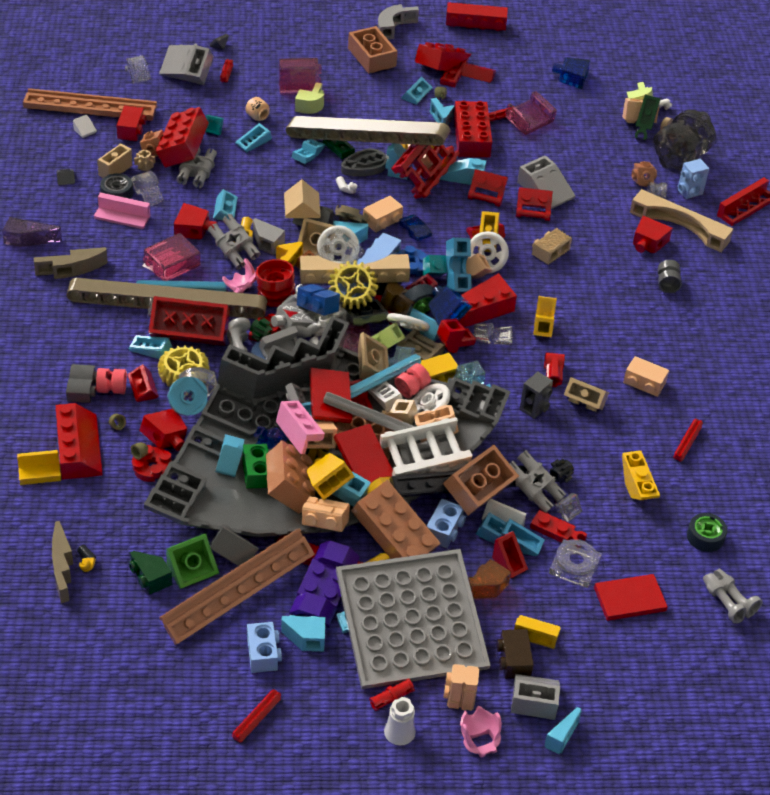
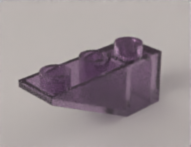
(29, 233)

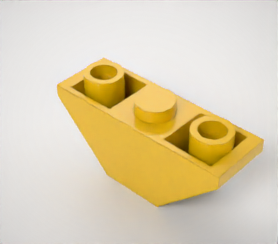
(638, 476)

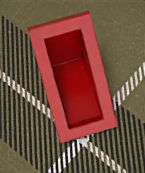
(509, 555)

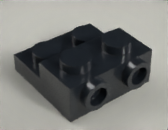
(372, 313)

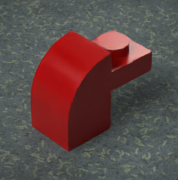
(454, 335)

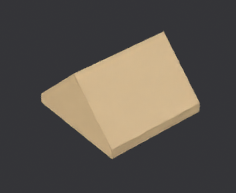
(302, 201)
(310, 234)
(371, 356)

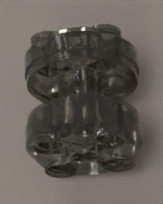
(684, 139)

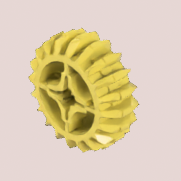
(360, 288)
(178, 360)

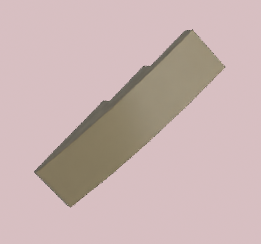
(61, 560)

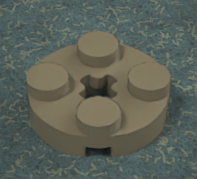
(350, 214)

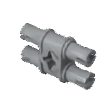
(198, 168)
(241, 238)
(545, 481)

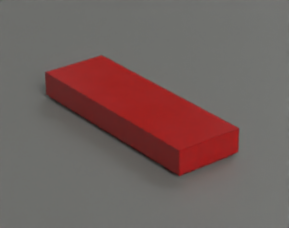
(453, 75)

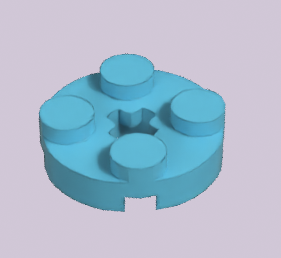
(198, 396)

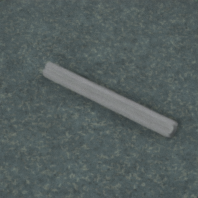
(365, 412)

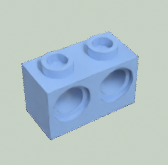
(693, 178)
(446, 521)
(262, 647)

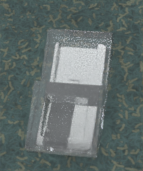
(488, 334)

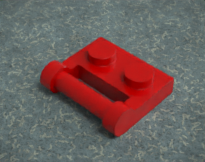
(489, 182)
(534, 198)

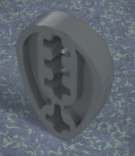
(364, 163)

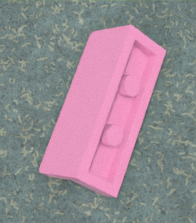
(122, 211)
(298, 425)

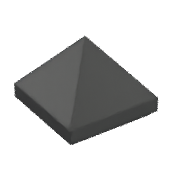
(220, 42)

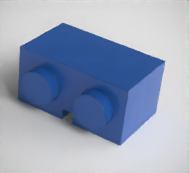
(318, 299)

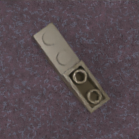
(77, 263)

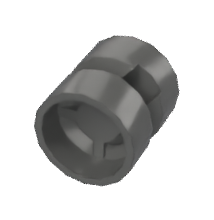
(669, 276)

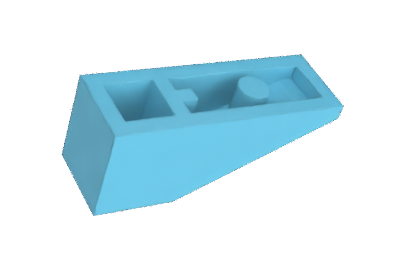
(463, 170)

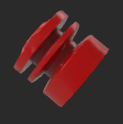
(275, 281)

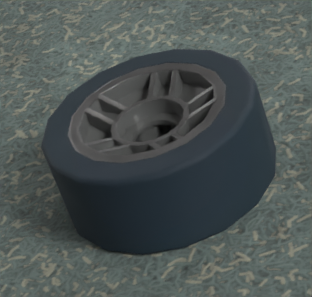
(117, 185)

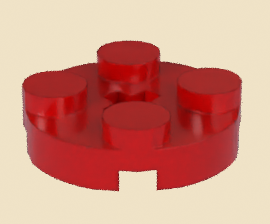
(150, 473)

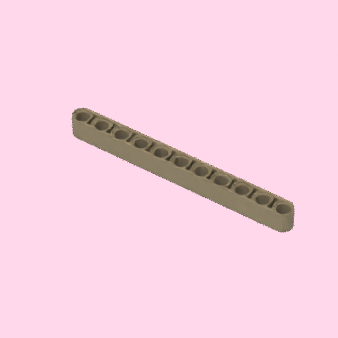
(368, 130)
(138, 296)

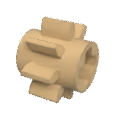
(144, 160)

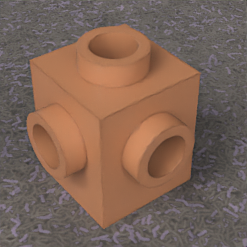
(151, 141)
(641, 169)

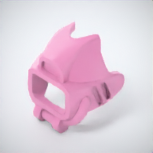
(242, 282)
(479, 724)

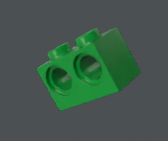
(255, 465)

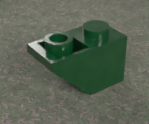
(151, 571)

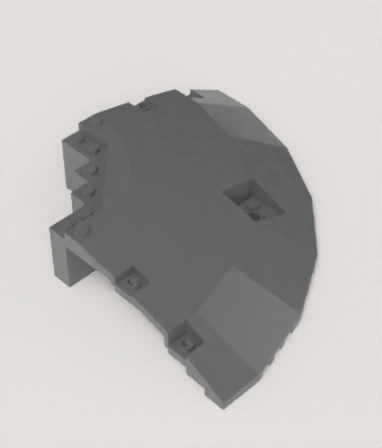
(250, 397)

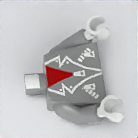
(290, 315)

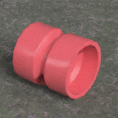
(412, 380)
(111, 381)

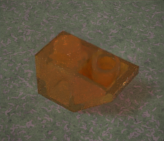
(489, 580)

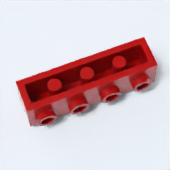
(476, 16)

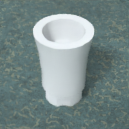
(400, 724)

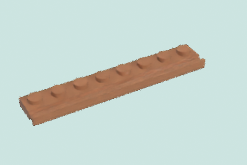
(84, 103)
(236, 586)

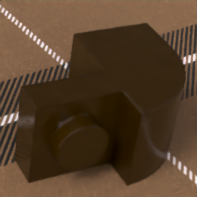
(395, 300)

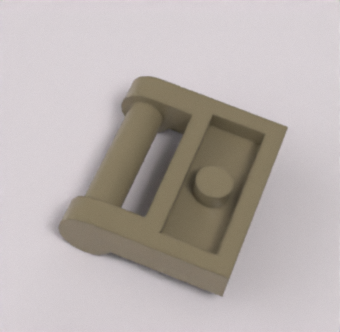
(423, 345)

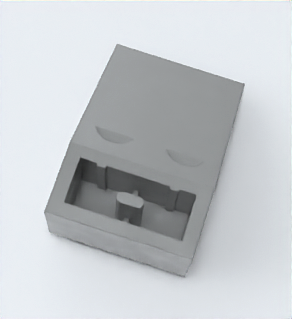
(187, 63)
(545, 175)

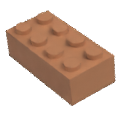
(394, 523)

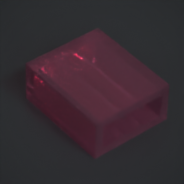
(298, 74)
(171, 257)

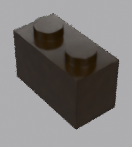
(515, 653)

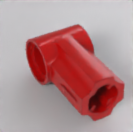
(554, 367)

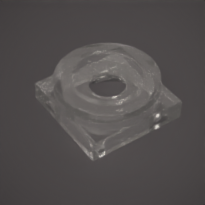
(339, 239)
(575, 573)

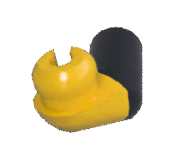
(88, 558)

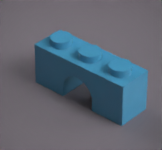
(456, 256)

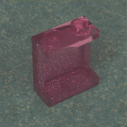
(531, 114)

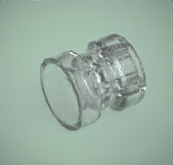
(658, 189)

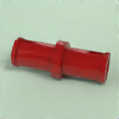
(391, 694)

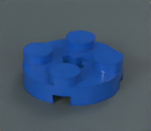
(416, 258)

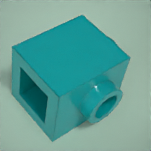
(435, 265)

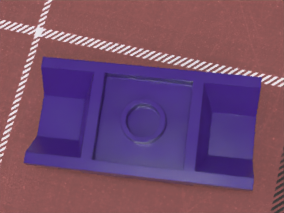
(319, 590)

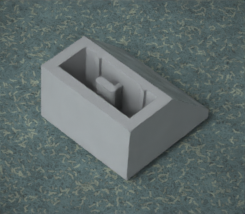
(535, 696)

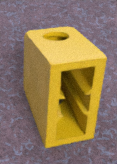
(329, 475)

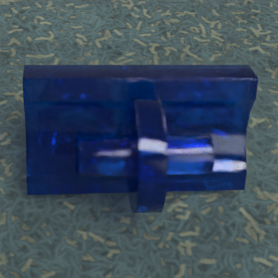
(269, 436)

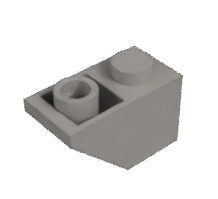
(267, 236)

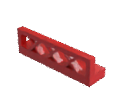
(741, 201)

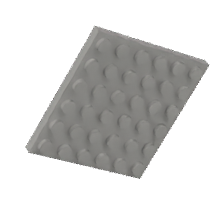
(411, 618)

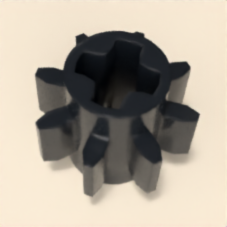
(562, 470)

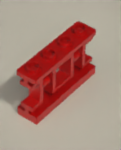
(439, 167)

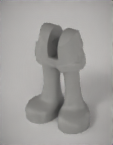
(237, 332)
(425, 449)
(720, 584)

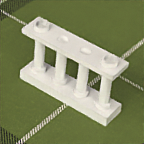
(437, 464)

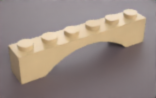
(709, 231)
(389, 269)

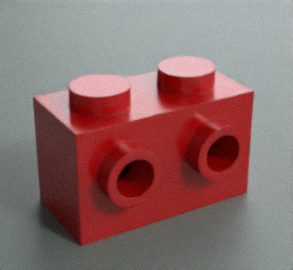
(131, 123)

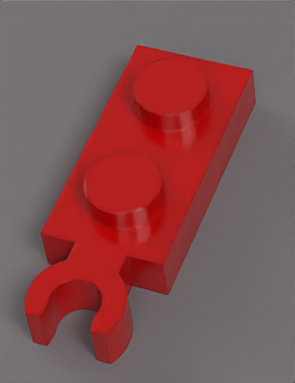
(555, 527)

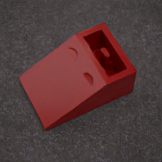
(440, 56)

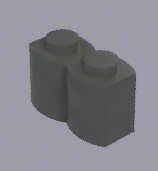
(81, 383)

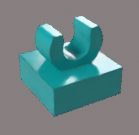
(215, 124)

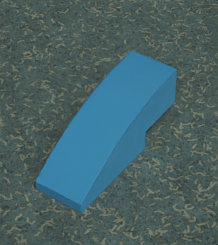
(494, 528)

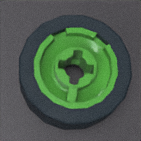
(421, 296)
(707, 532)

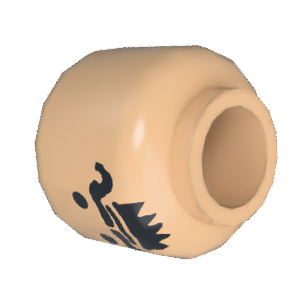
(257, 109)

